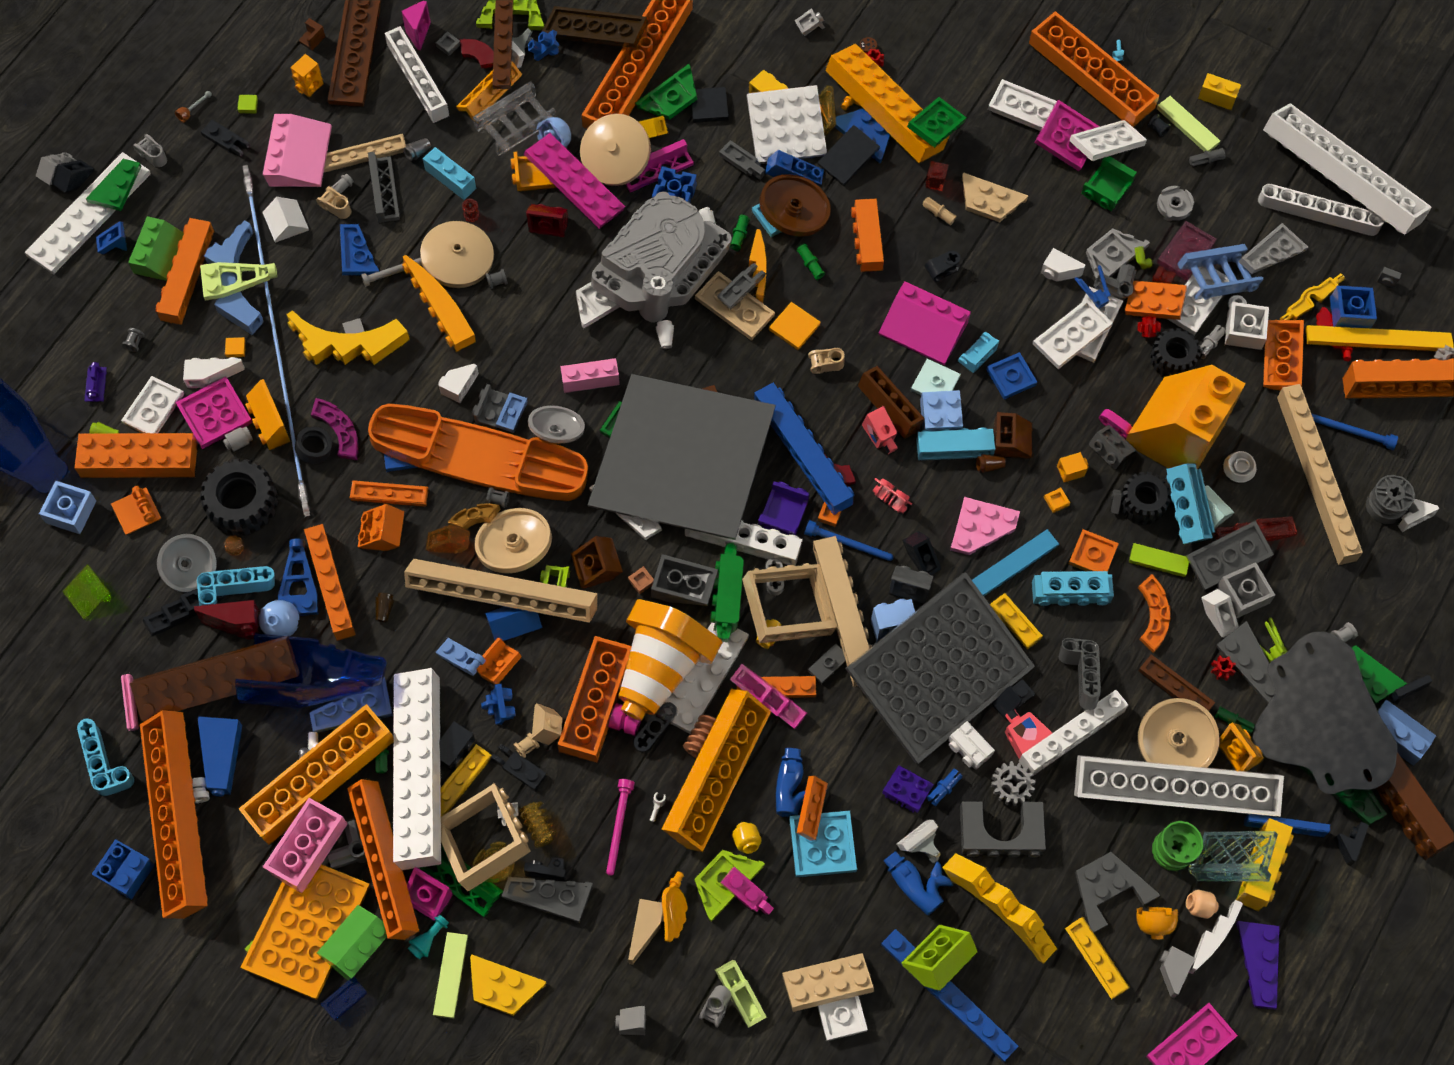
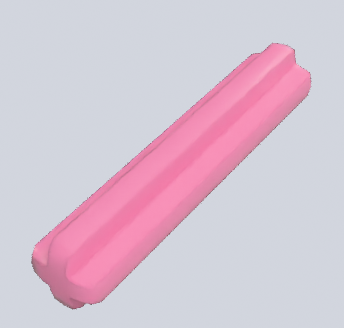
(129, 703)

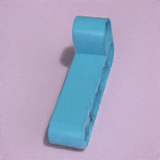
(236, 584)
(99, 756)

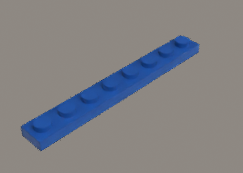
(958, 1004)

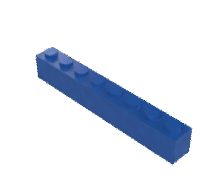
(806, 451)

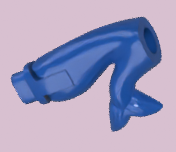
(788, 779)
(910, 882)

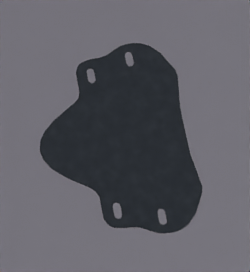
(1325, 717)

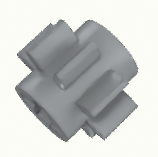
(1444, 353)

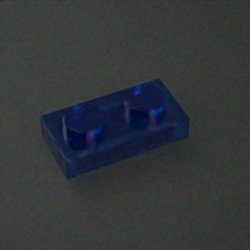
(344, 998)

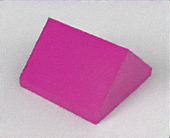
(417, 23)
(427, 893)

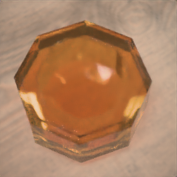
(233, 545)

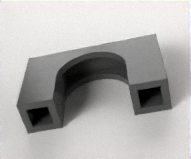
(977, 841)

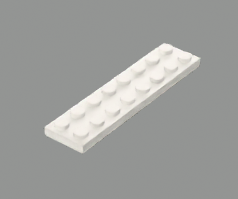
(76, 224)

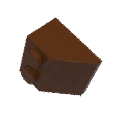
(596, 562)

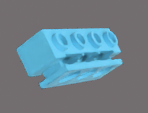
(1190, 503)
(1080, 581)

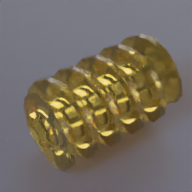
(537, 824)

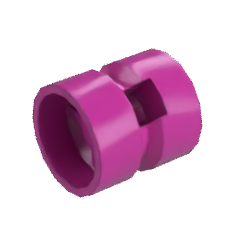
(619, 720)

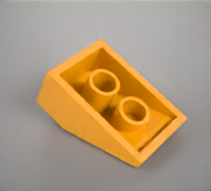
(1239, 748)

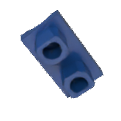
(546, 45)
(495, 704)

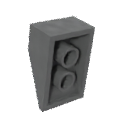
(683, 581)

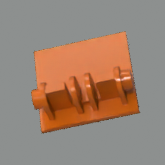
(136, 510)

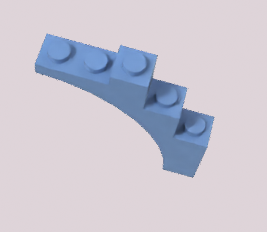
(234, 306)

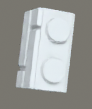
(970, 745)

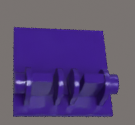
(907, 788)

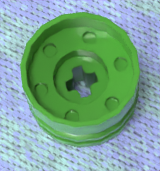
(1183, 837)

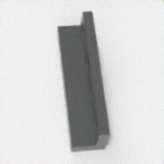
(378, 194)

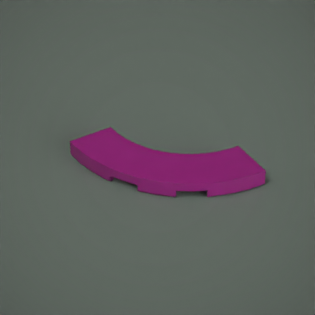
(341, 425)

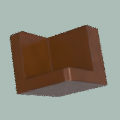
(313, 36)

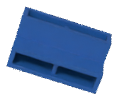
(512, 622)

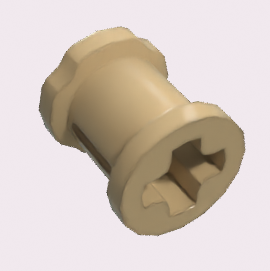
(526, 745)

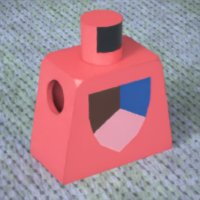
(880, 429)
(1024, 731)

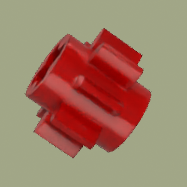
(876, 56)
(1149, 326)
(1220, 673)

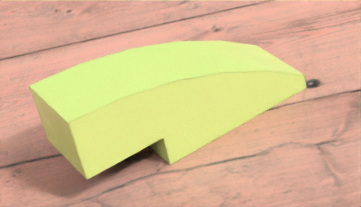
(741, 993)

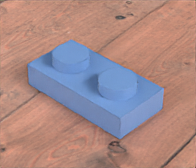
(511, 412)

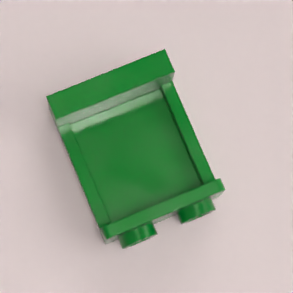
(1109, 183)

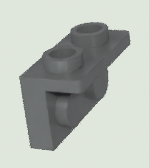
(489, 407)
(1111, 446)

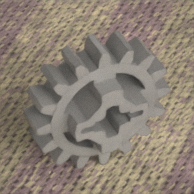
(1004, 784)

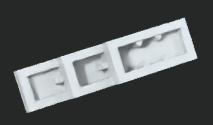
(1211, 941)

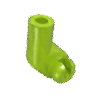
(1140, 258)

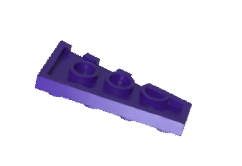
(1260, 951)

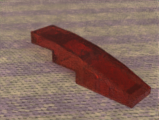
(1271, 528)

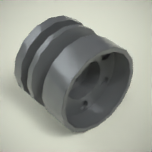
(1389, 508)

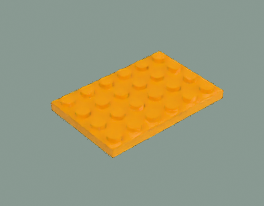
(299, 927)

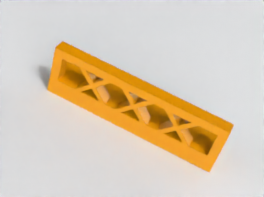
(484, 95)

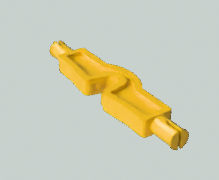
(1318, 292)

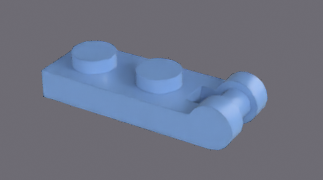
(460, 656)

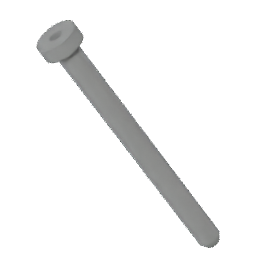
(384, 273)

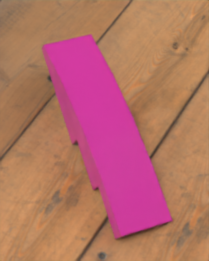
(769, 696)

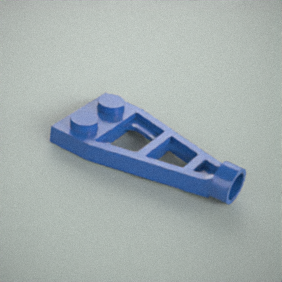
(307, 603)

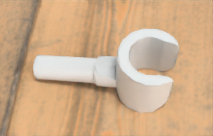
(657, 804)

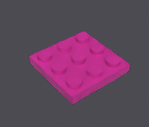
(1057, 131)
(213, 412)

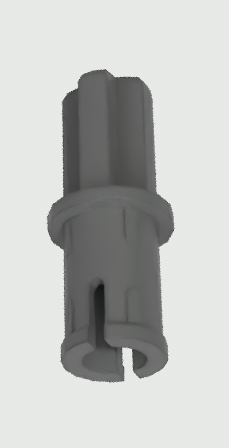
(1207, 157)

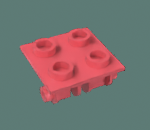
(887, 488)

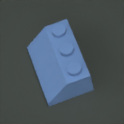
(1410, 735)

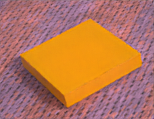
(794, 326)

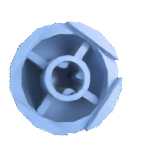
(557, 128)
(279, 618)

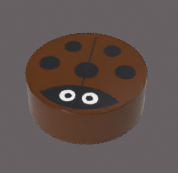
(867, 44)

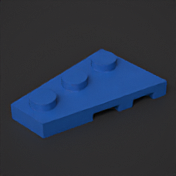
(354, 252)

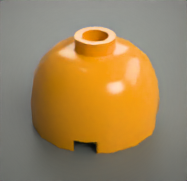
(1157, 921)

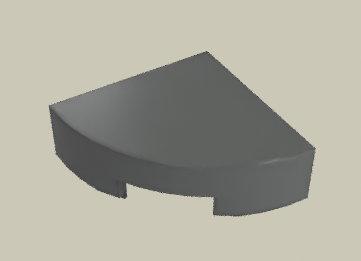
(1116, 496)

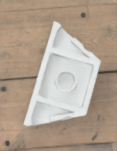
(592, 305)

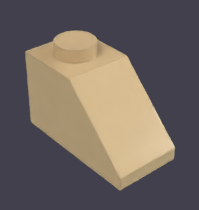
(546, 724)

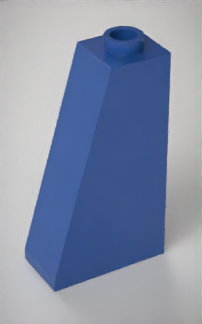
(219, 751)

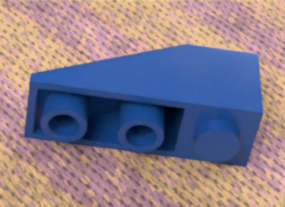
(783, 163)

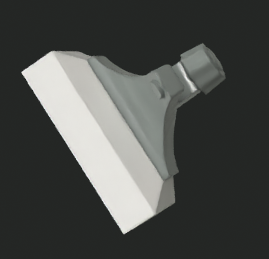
(518, 47)
(921, 840)

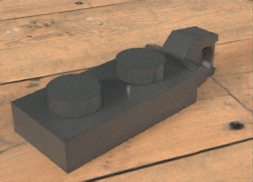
(742, 160)

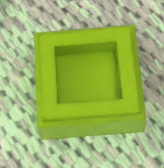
(247, 104)

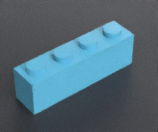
(955, 443)

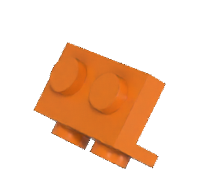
(498, 662)

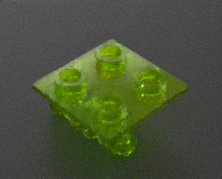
(86, 592)

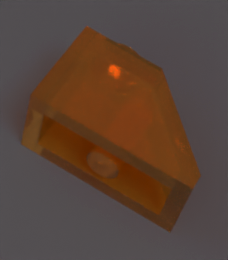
(448, 539)

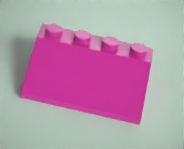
(924, 323)

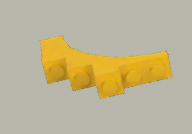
(372, 344)
(1002, 901)

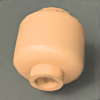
(1202, 904)

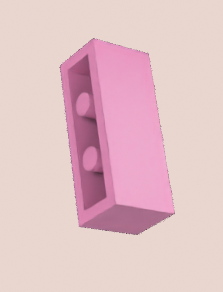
(590, 375)

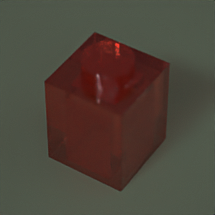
(936, 176)

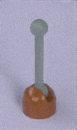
(183, 113)

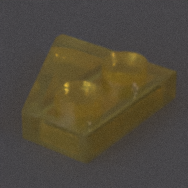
(827, 108)

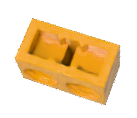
(306, 75)

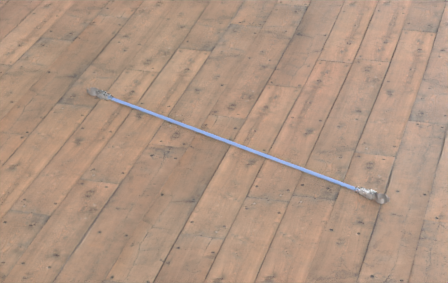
(303, 496)

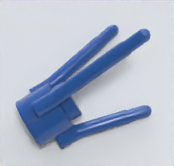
(1099, 298)

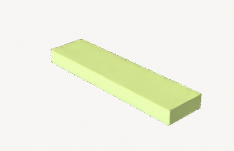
(1188, 124)
(450, 975)

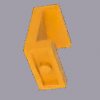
(527, 175)

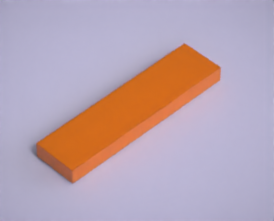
(389, 493)

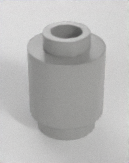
(237, 439)

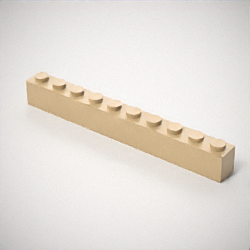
(1319, 475)
(501, 590)

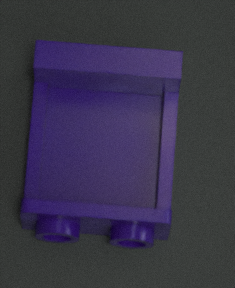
(784, 508)

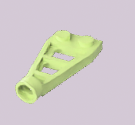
(212, 278)

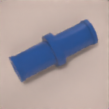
(944, 787)

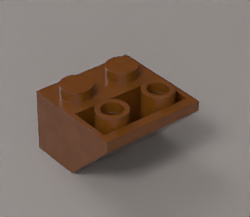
(1012, 436)

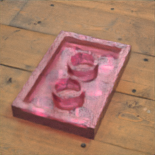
(1187, 240)

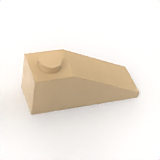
(647, 924)

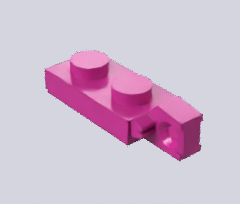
(746, 891)

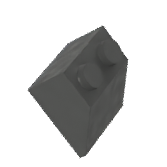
(910, 584)

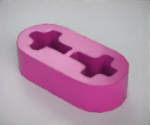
(1119, 424)

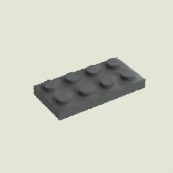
(1229, 554)

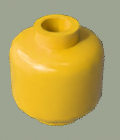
(746, 837)

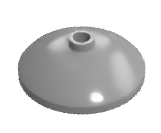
(556, 424)
(186, 547)

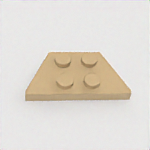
(989, 198)

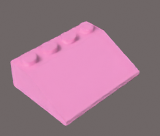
(296, 151)

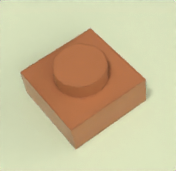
(641, 580)

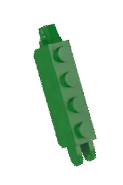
(728, 593)

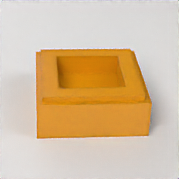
(235, 347)
(1057, 500)

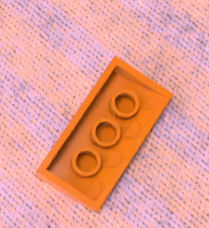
(1283, 354)

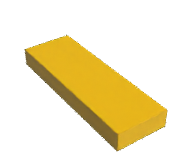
(1016, 621)

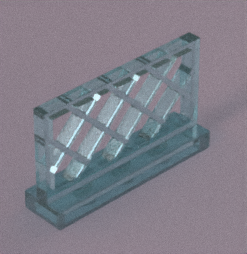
(1234, 872)

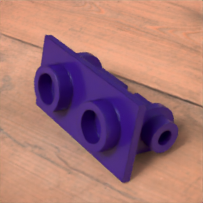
(95, 383)

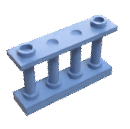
(1219, 256)

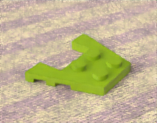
(522, 7)

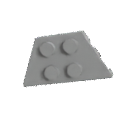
(1113, 251)

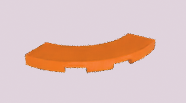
(1159, 613)

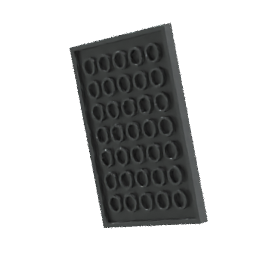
(940, 667)

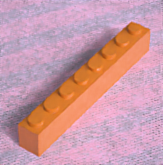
(378, 848)

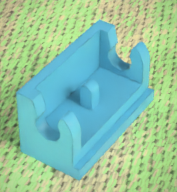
(979, 352)

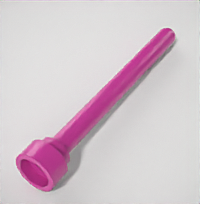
(625, 787)

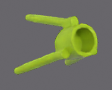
(1279, 648)

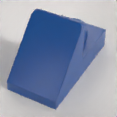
(112, 238)

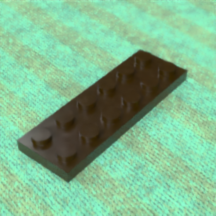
(596, 26)

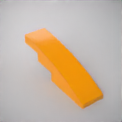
(759, 258)

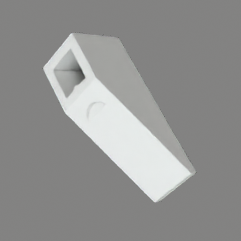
(203, 372)

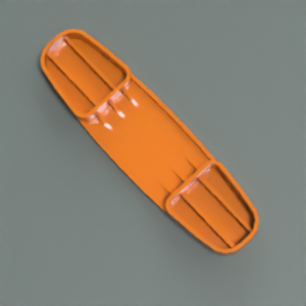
(478, 453)

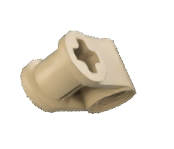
(333, 201)
(825, 360)

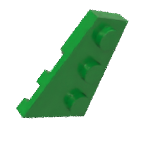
(116, 185)

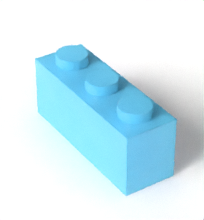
(449, 173)

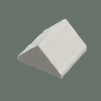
(284, 218)

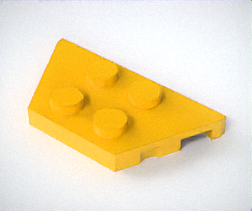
(501, 986)

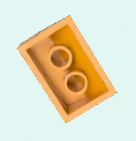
(266, 416)

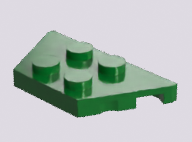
(670, 96)

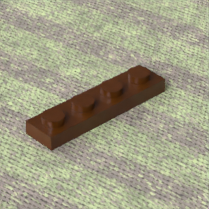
(1173, 683)

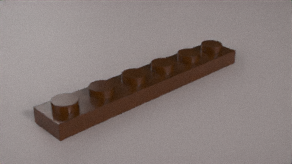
(503, 44)

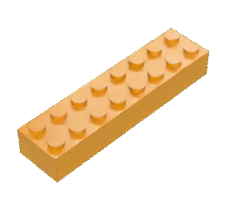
(880, 98)
(716, 770)
(317, 773)

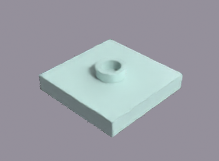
(935, 378)

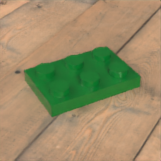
(936, 122)

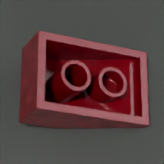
(234, 617)

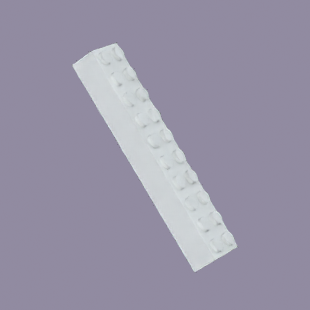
(1347, 169)
(417, 770)
(1179, 785)

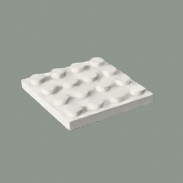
(787, 122)

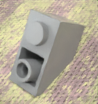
(49, 164)

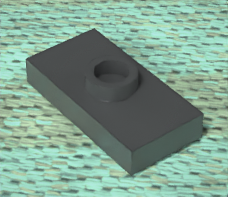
(827, 664)

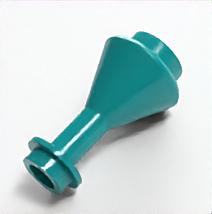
(421, 944)

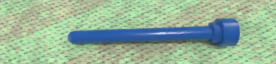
(1389, 440)
(813, 529)

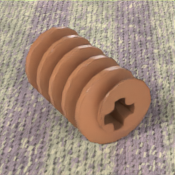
(699, 735)

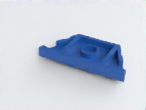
(867, 125)

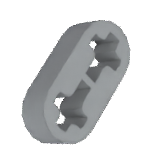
(770, 588)

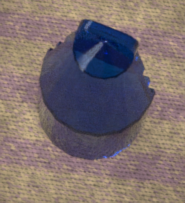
(24, 444)
(323, 676)

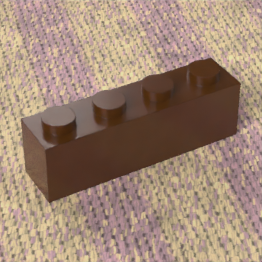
(884, 393)

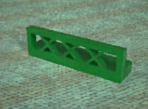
(485, 890)

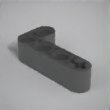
(1085, 655)

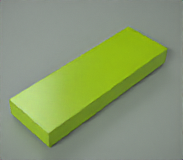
(1159, 560)

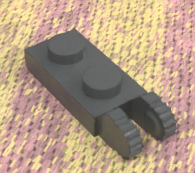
(740, 286)

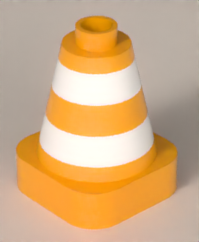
(661, 655)

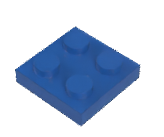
(1011, 375)

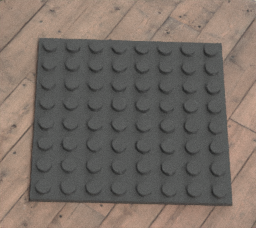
(682, 456)

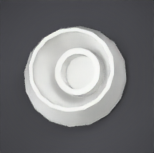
(1240, 466)

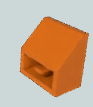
(381, 528)

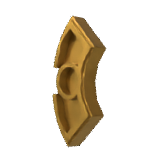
(482, 513)

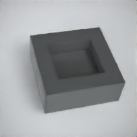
(448, 43)
(1389, 277)

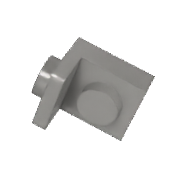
(809, 21)

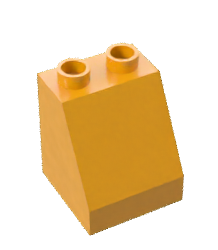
(1185, 416)

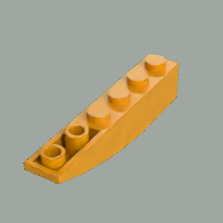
(440, 306)

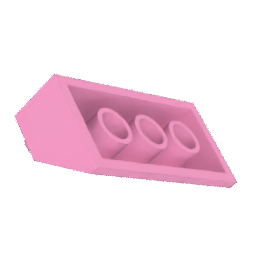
(305, 845)

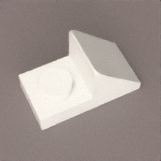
(1418, 512)

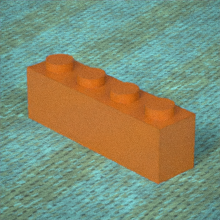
(868, 235)

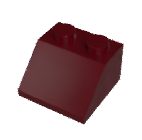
(547, 220)

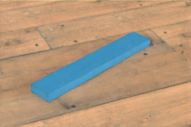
(1015, 562)

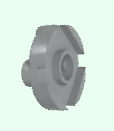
(1171, 211)

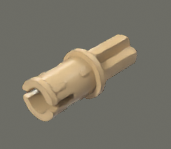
(939, 211)

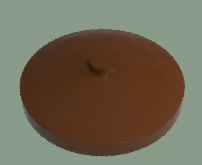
(794, 205)

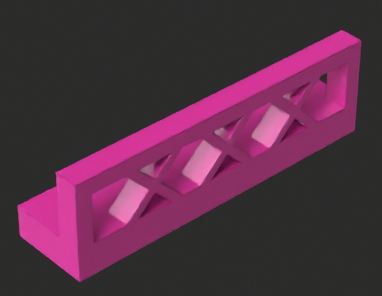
(666, 155)

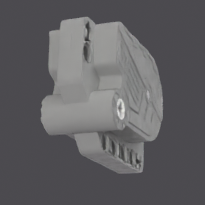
(658, 257)

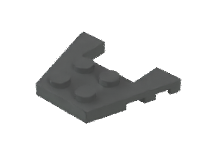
(1106, 879)

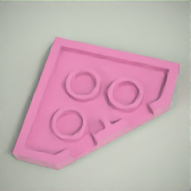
(982, 525)

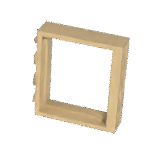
(795, 631)
(499, 860)

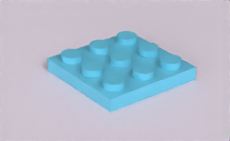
(830, 852)

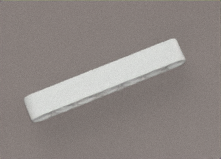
(1327, 214)

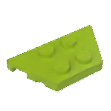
(708, 882)

